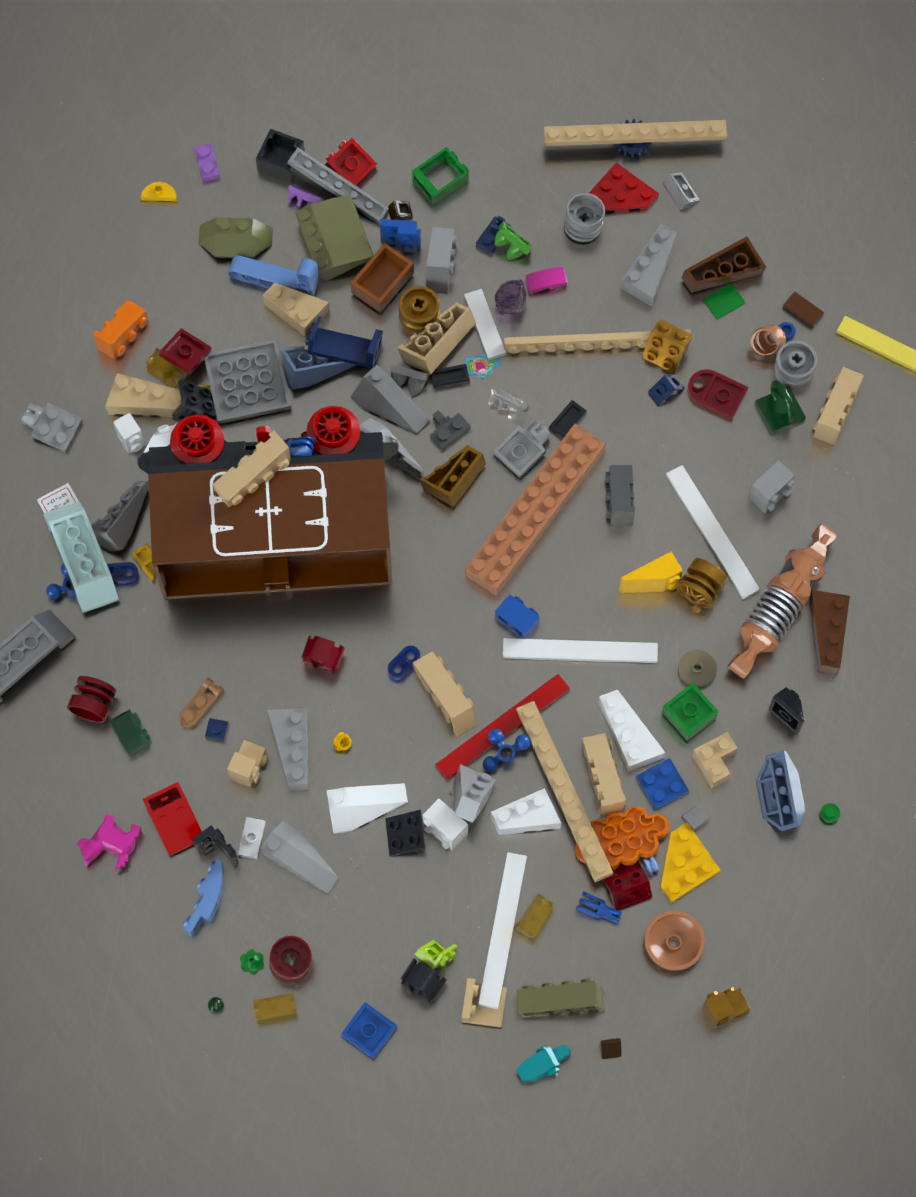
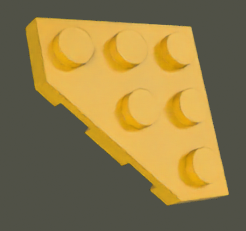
(686, 864)

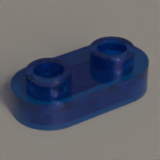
(119, 572)
(402, 662)

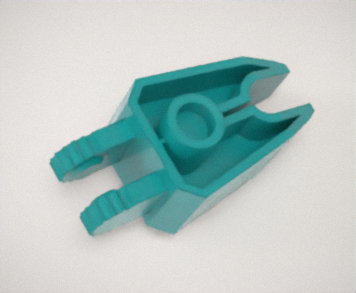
(543, 1063)

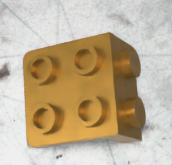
(666, 345)

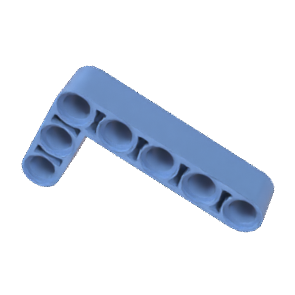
(266, 274)

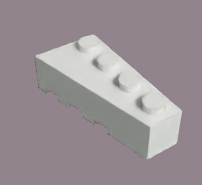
(630, 735)

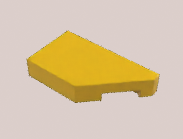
(143, 557)

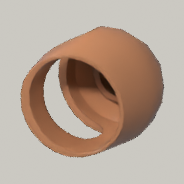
(769, 339)

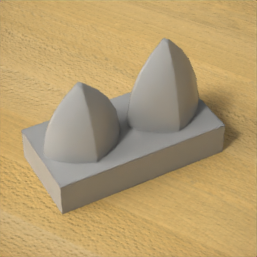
(416, 378)

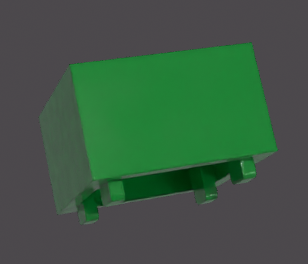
(690, 711)

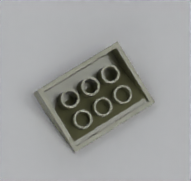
(334, 235)

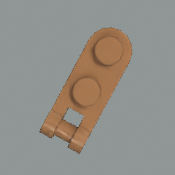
(199, 704)

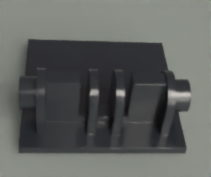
(405, 833)

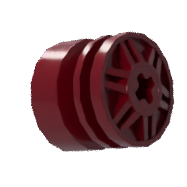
(91, 699)
(296, 949)

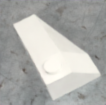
(362, 804)

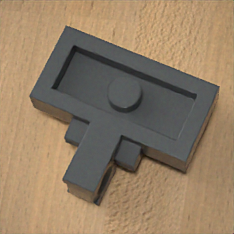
(448, 429)

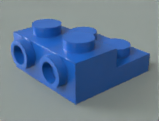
(401, 232)

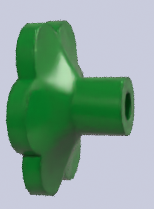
(255, 965)

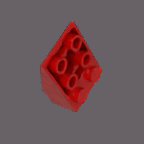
(172, 818)

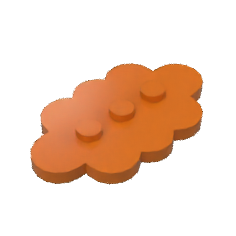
(628, 835)

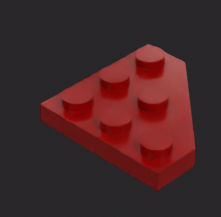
(623, 191)

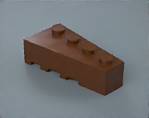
(726, 266)
(829, 623)

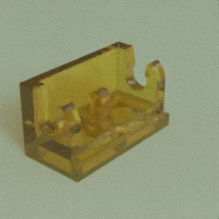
(164, 370)
(534, 916)
(274, 1006)

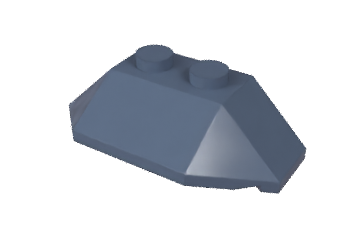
(781, 792)

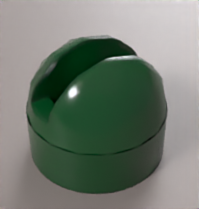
(220, 1005)

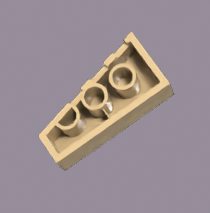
(603, 774)

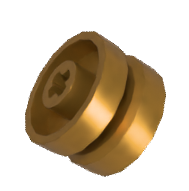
(418, 308)

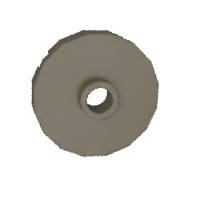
(702, 677)

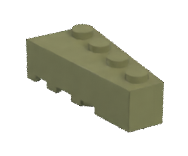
(560, 998)

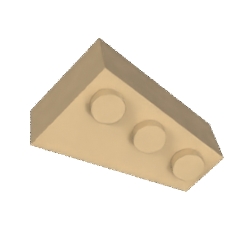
(295, 307)

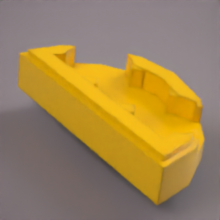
(158, 192)

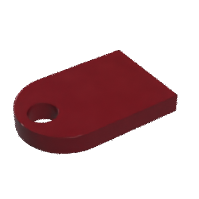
(717, 393)

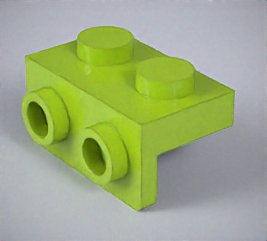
(435, 955)

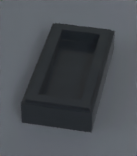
(450, 376)
(567, 418)

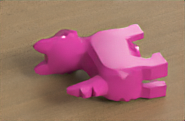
(112, 839)

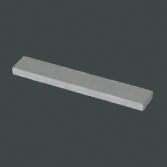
(337, 184)

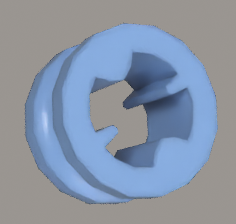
(650, 866)

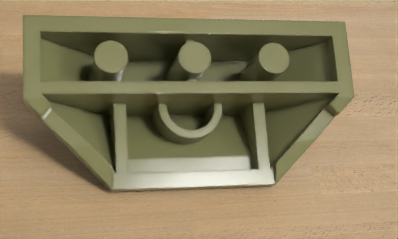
(235, 237)

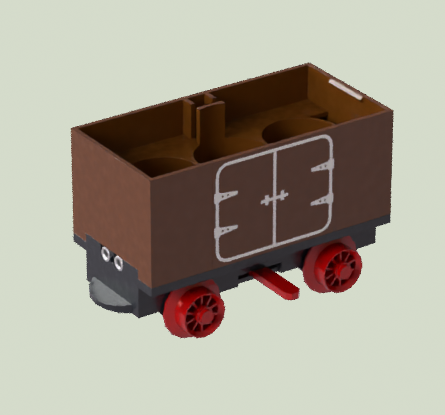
(302, 529)

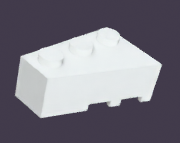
(526, 814)

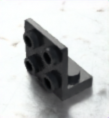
(195, 401)
(205, 842)

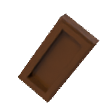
(803, 309)

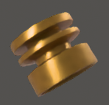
(702, 583)

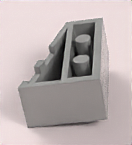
(439, 259)
(471, 792)

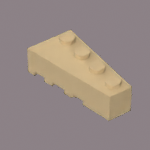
(438, 339)
(141, 398)
(838, 405)
(253, 470)
(446, 692)

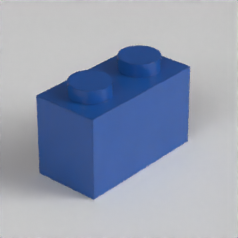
(517, 616)

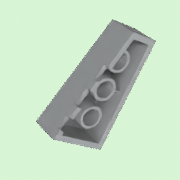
(649, 267)
(291, 737)

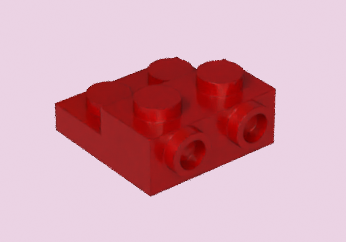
(351, 161)

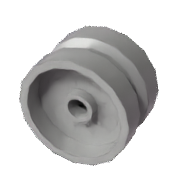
(795, 364)

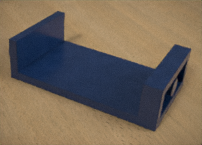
(343, 346)

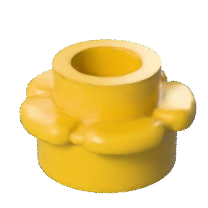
(342, 741)

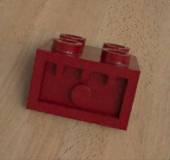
(628, 885)

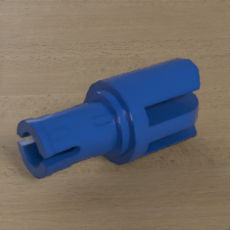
(301, 446)
(601, 909)

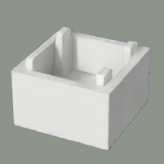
(445, 825)

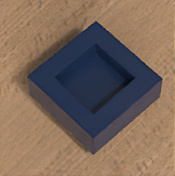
(216, 729)

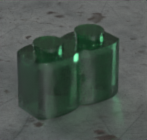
(129, 732)

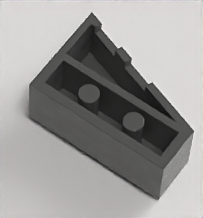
(620, 495)

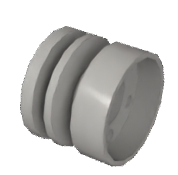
(584, 217)

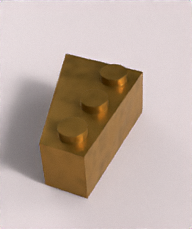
(455, 476)

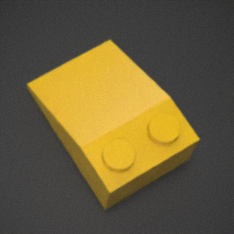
(655, 576)

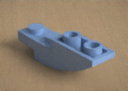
(210, 890)

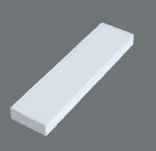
(485, 325)

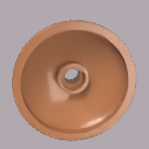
(674, 927)

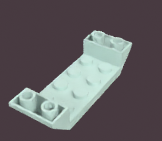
(82, 556)

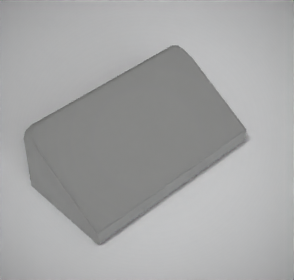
(680, 190)

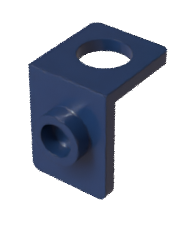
(665, 388)

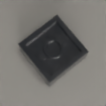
(276, 153)

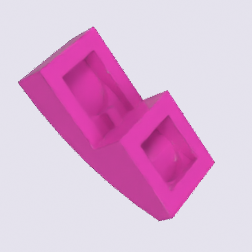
(547, 278)

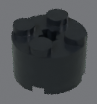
(423, 980)

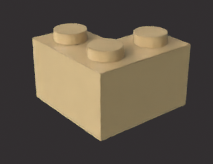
(711, 756)
(246, 764)

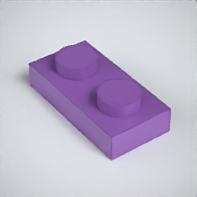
(207, 162)

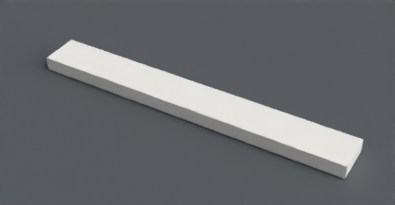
(712, 532)
(580, 650)
(502, 931)

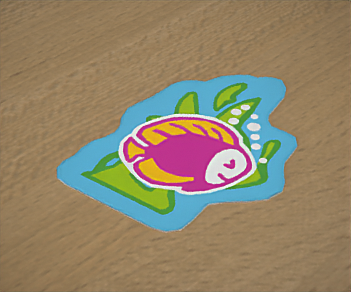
(481, 365)

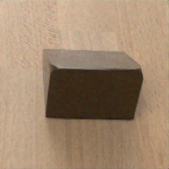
(400, 210)
(610, 1048)

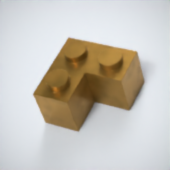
(725, 1007)

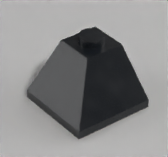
(788, 708)

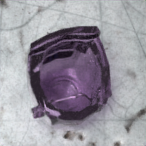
(511, 297)

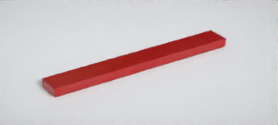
(507, 723)

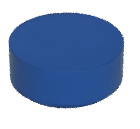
(789, 330)

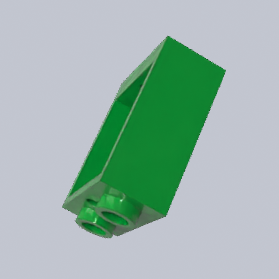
(427, 187)

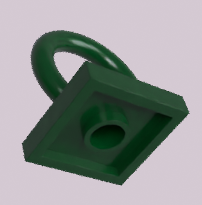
(780, 408)

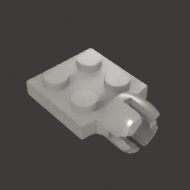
(51, 425)
(523, 448)

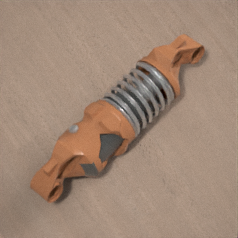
(784, 597)

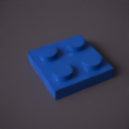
(662, 784)
(369, 1030)

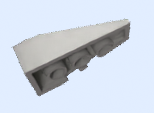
(296, 854)

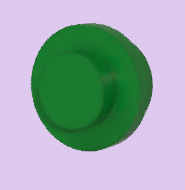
(830, 813)

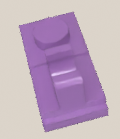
(302, 195)

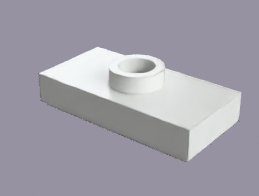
(251, 838)

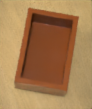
(382, 277)

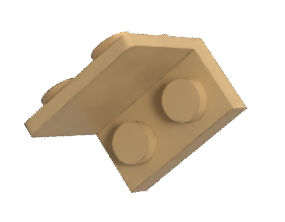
(481, 1015)

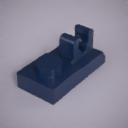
(487, 239)

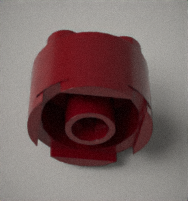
(322, 653)

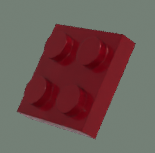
(185, 351)

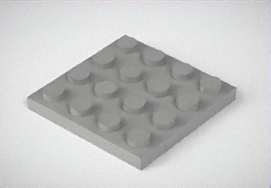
(247, 381)

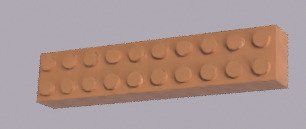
(535, 510)

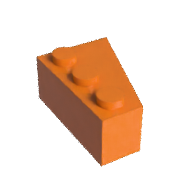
(120, 330)

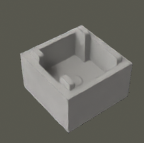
(772, 487)

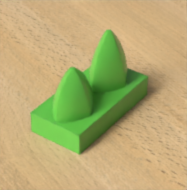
(518, 244)

